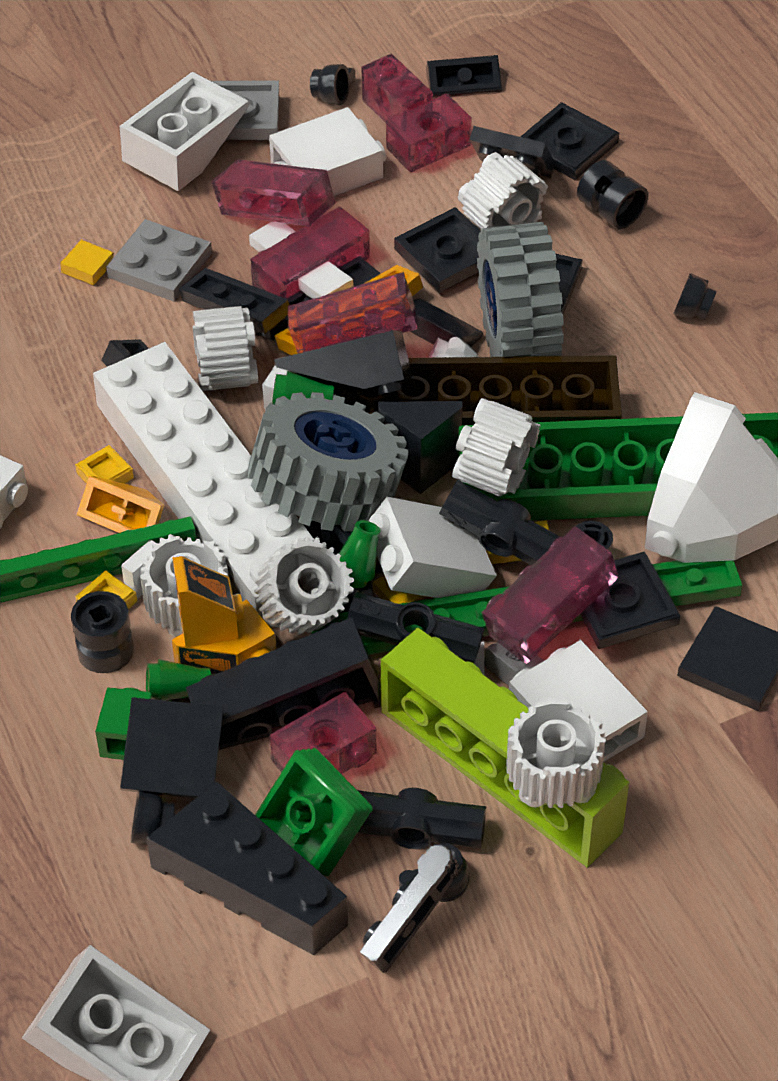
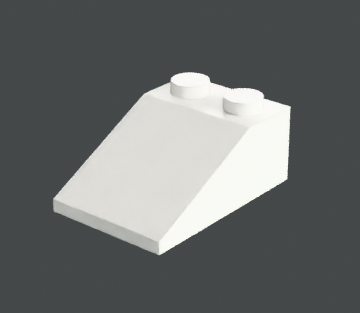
(181, 130)
(114, 1025)

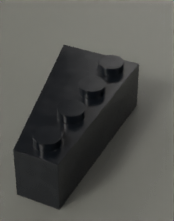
(290, 683)
(242, 862)

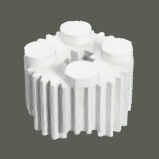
(503, 193)
(224, 348)
(495, 448)
(159, 578)
(286, 603)
(555, 754)

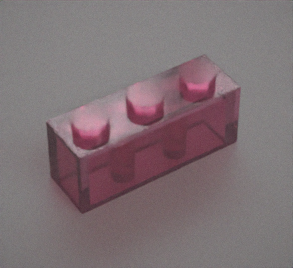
(273, 192)
(331, 238)
(353, 314)
(550, 594)

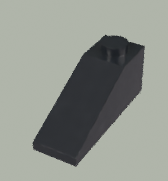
(364, 363)

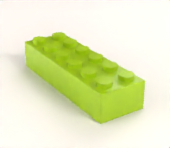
(467, 724)

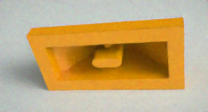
(119, 505)

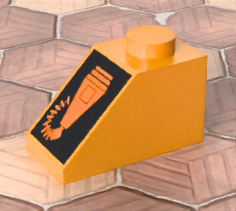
(206, 604)
(253, 641)

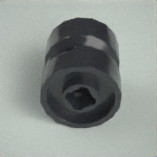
(612, 194)
(102, 632)

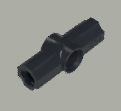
(501, 525)
(387, 620)
(418, 818)

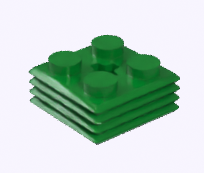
(314, 809)

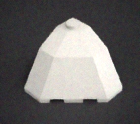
(714, 489)

